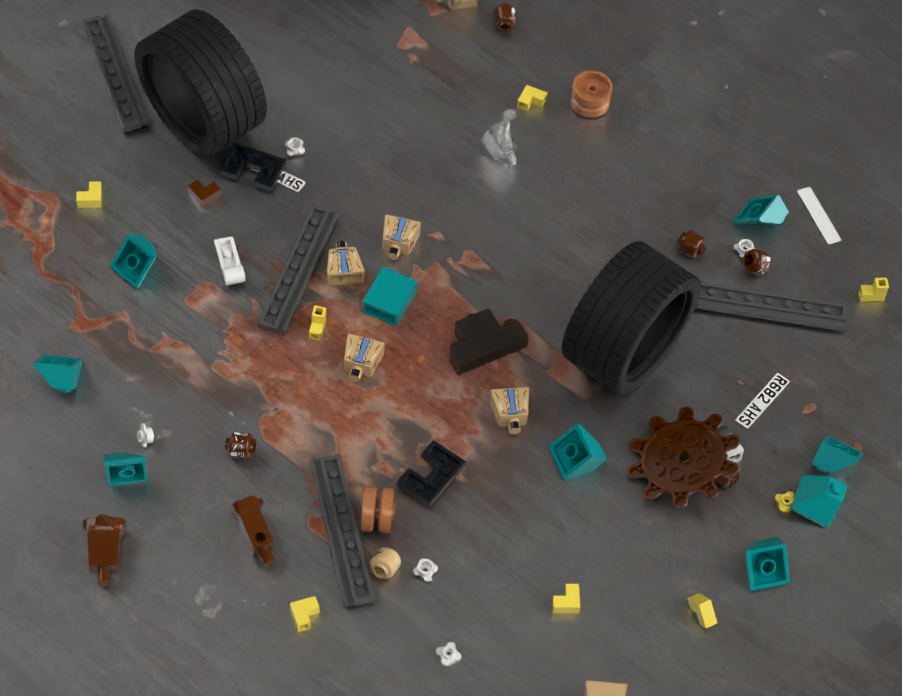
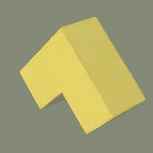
(531, 96)
(90, 198)
(874, 292)
(318, 323)
(569, 603)
(703, 608)
(302, 610)

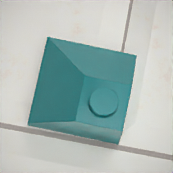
(762, 211)
(134, 259)
(59, 371)
(577, 452)
(835, 455)
(125, 468)
(818, 498)
(767, 564)

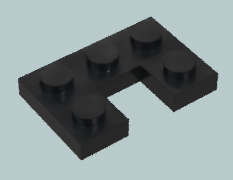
(268, 165)
(446, 469)

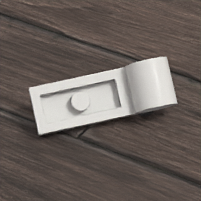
(229, 261)

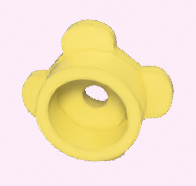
(782, 505)

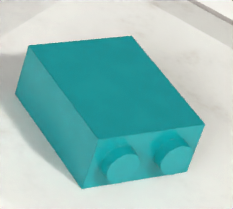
(389, 296)

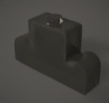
(484, 340)

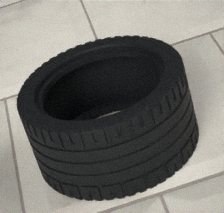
(200, 82)
(630, 317)

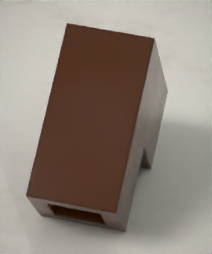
(204, 195)

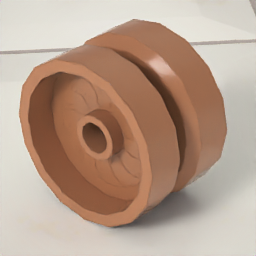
(591, 94)
(378, 509)

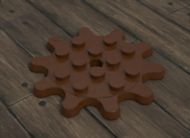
(683, 437)

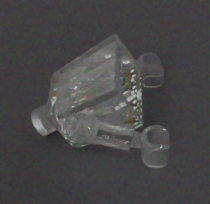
(500, 141)

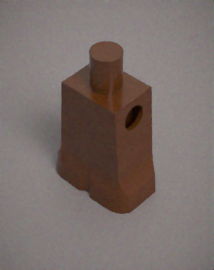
(253, 528)
(104, 544)

